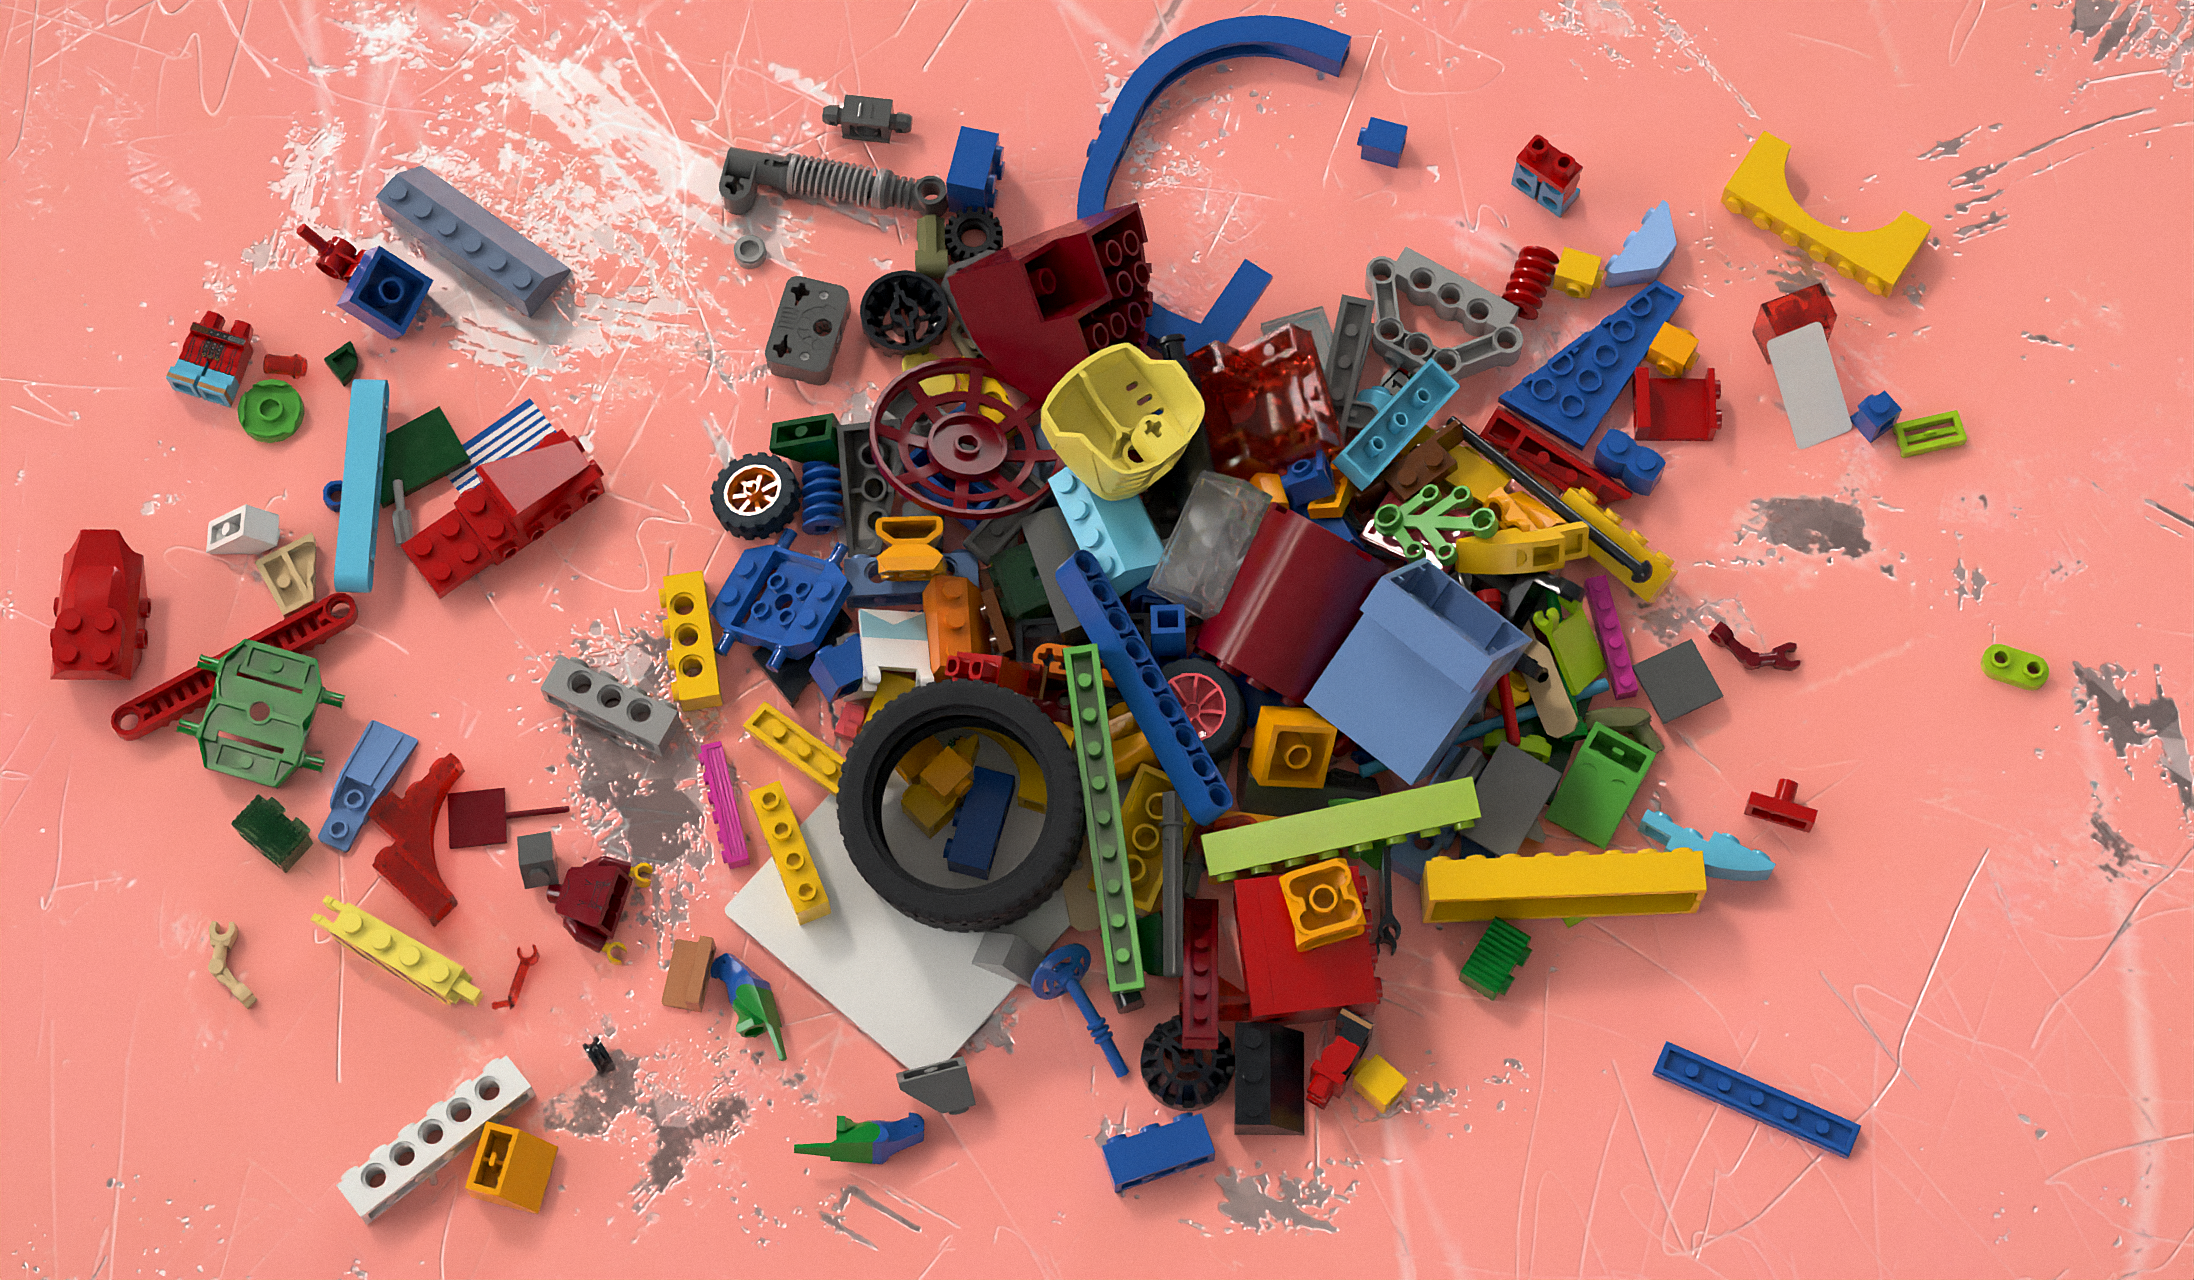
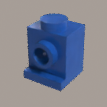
(1876, 415)
(1309, 479)

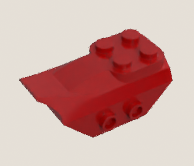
(100, 610)

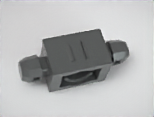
(867, 118)

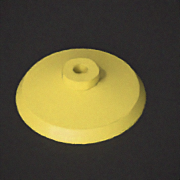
(933, 385)

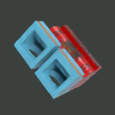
(213, 360)

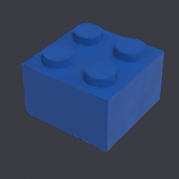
(975, 170)
(384, 292)

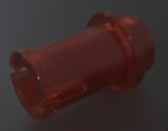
(285, 365)

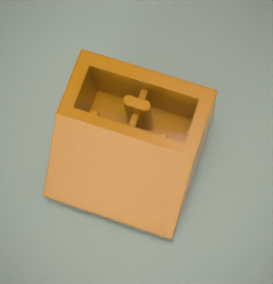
(511, 1168)

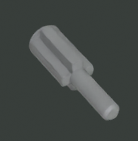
(401, 517)

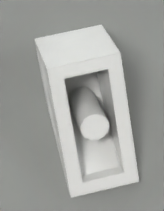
(243, 531)

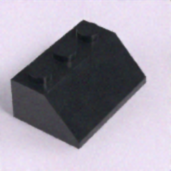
(1268, 1079)

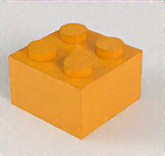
(1291, 747)

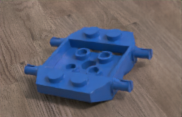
(793, 632)

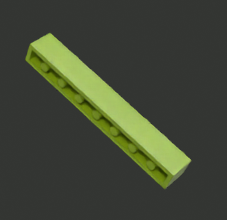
(1341, 827)

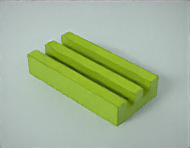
(1930, 446)

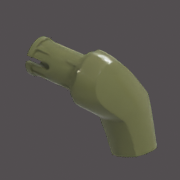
(1627, 720)

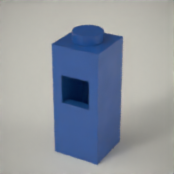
(1168, 633)

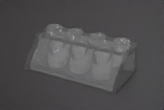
(1209, 543)

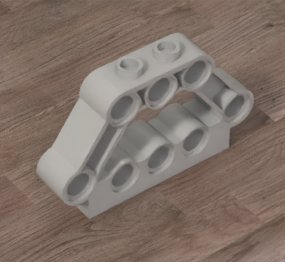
(1443, 283)

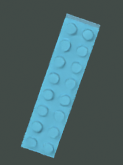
(1396, 424)

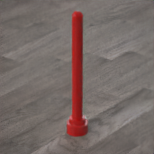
(1493, 599)

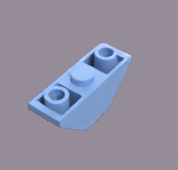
(1645, 251)

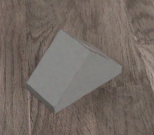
(1008, 957)

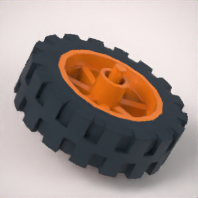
(750, 476)

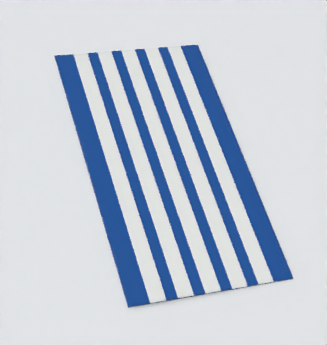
(507, 437)

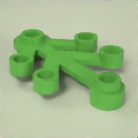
(1434, 520)

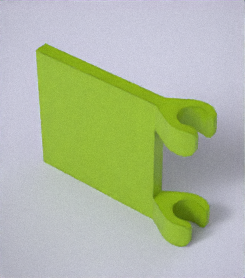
(1572, 644)

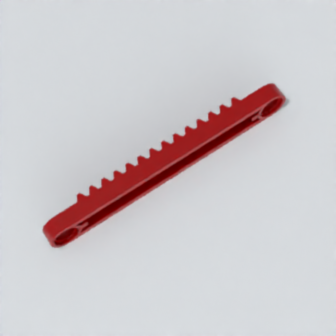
(195, 686)

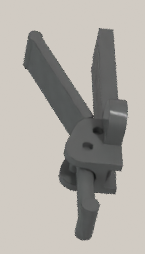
(1346, 363)

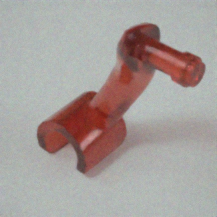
(518, 980)

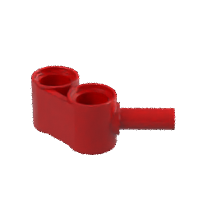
(336, 255)

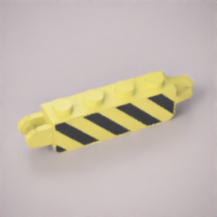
(398, 953)

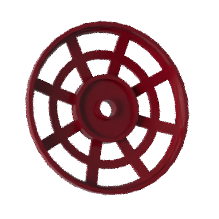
(957, 429)

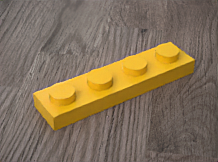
(796, 746)

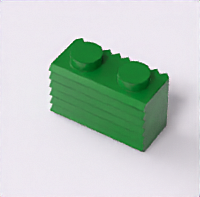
(1495, 958)

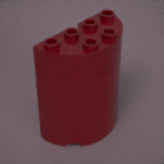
(1289, 605)

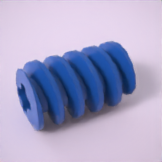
(821, 498)

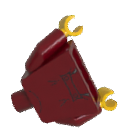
(594, 900)

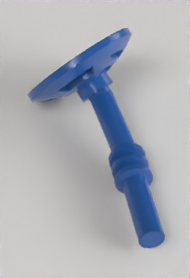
(1069, 981)

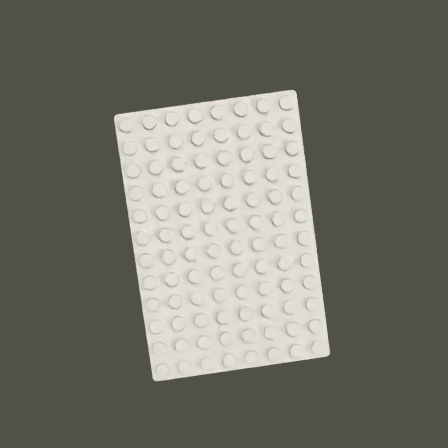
(879, 968)

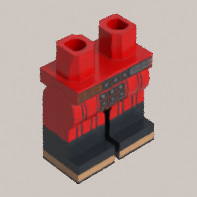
(1339, 1059)

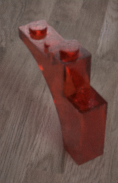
(410, 825)

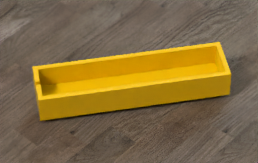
(1562, 885)

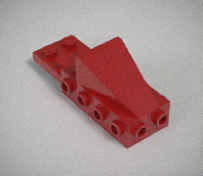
(506, 512)

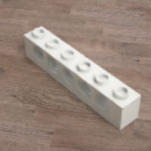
(428, 1157)

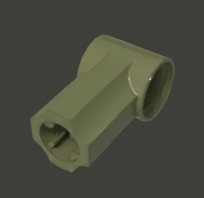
(932, 254)

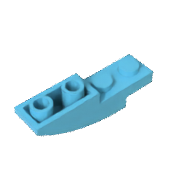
(1722, 854)

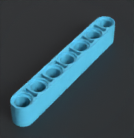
(361, 486)

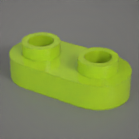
(2014, 669)
(1532, 745)

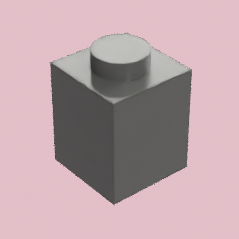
(537, 860)

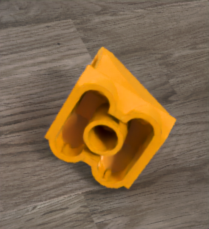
(1521, 511)
(911, 548)
(1128, 743)
(1323, 904)

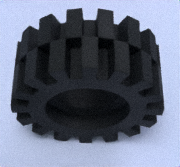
(970, 221)

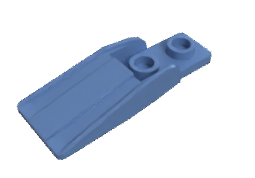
(364, 779)

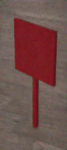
(481, 817)

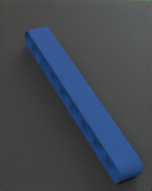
(1144, 688)

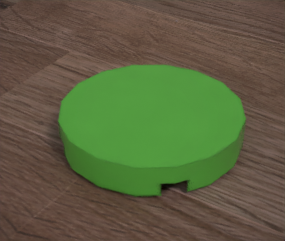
(271, 411)

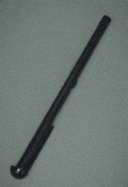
(1641, 571)

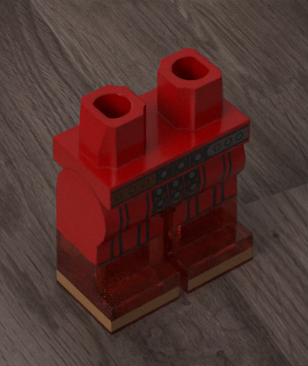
(1021, 677)

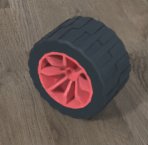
(1211, 704)

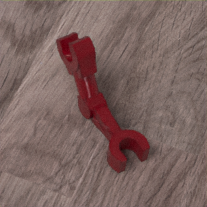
(1724, 637)

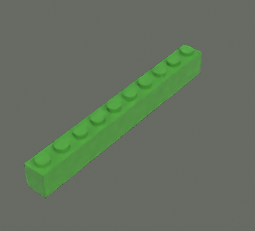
(1104, 819)

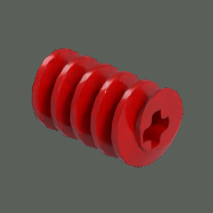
(1530, 279)

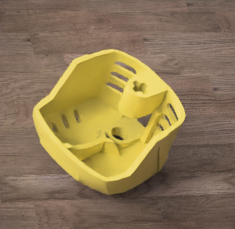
(1097, 421)

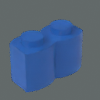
(1633, 464)

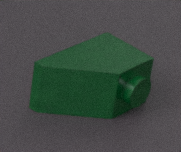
(807, 439)

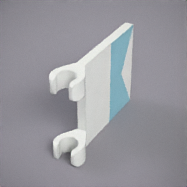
(893, 644)

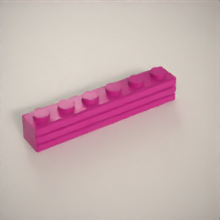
(1610, 637)
(725, 805)

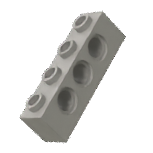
(650, 734)

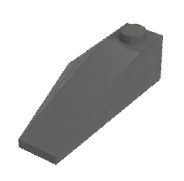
(863, 486)
(1294, 800)

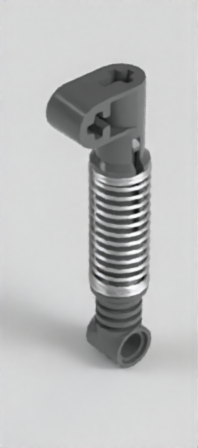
(805, 175)

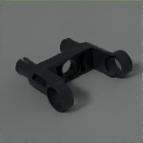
(1523, 600)

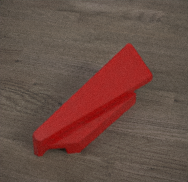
(1549, 458)

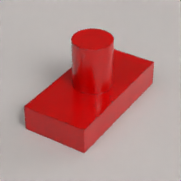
(1781, 807)

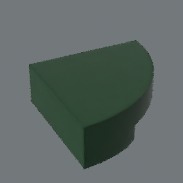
(343, 363)

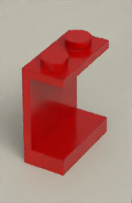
(1675, 407)

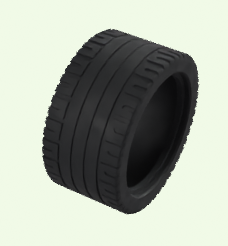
(907, 723)

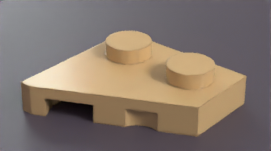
(291, 574)

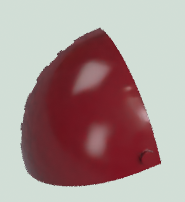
(1058, 297)

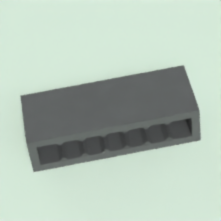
(1051, 546)

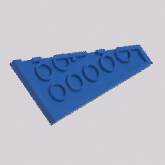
(1589, 374)

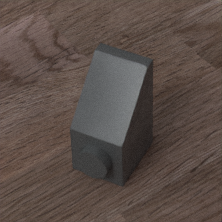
(940, 1086)

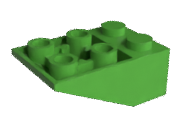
(1600, 785)

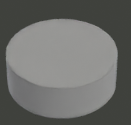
(750, 252)

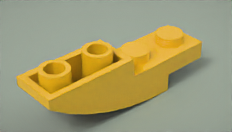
(1521, 552)

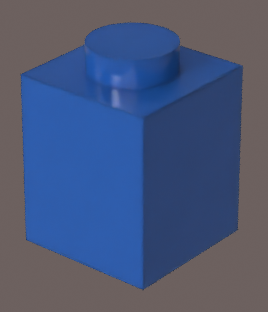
(1382, 142)

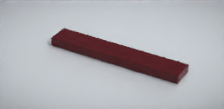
(1200, 974)

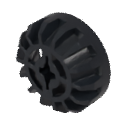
(904, 291)
(1184, 1094)

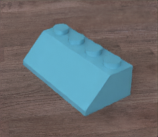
(1113, 531)

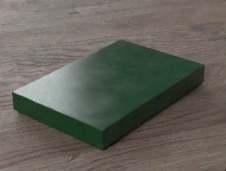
(420, 454)

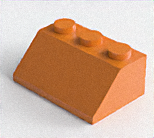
(953, 621)

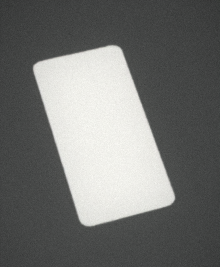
(1809, 385)

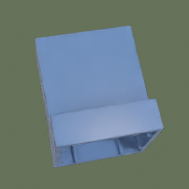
(1415, 668)

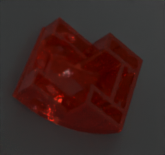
(1266, 403)

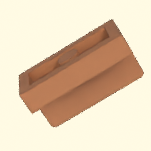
(689, 974)

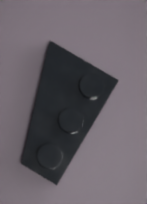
(795, 674)

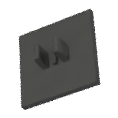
(1677, 681)

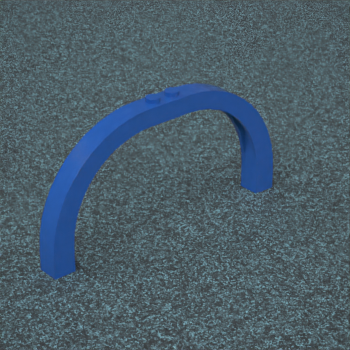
(1216, 41)

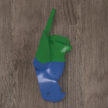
(750, 999)
(869, 1140)

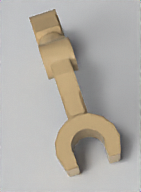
(218, 965)

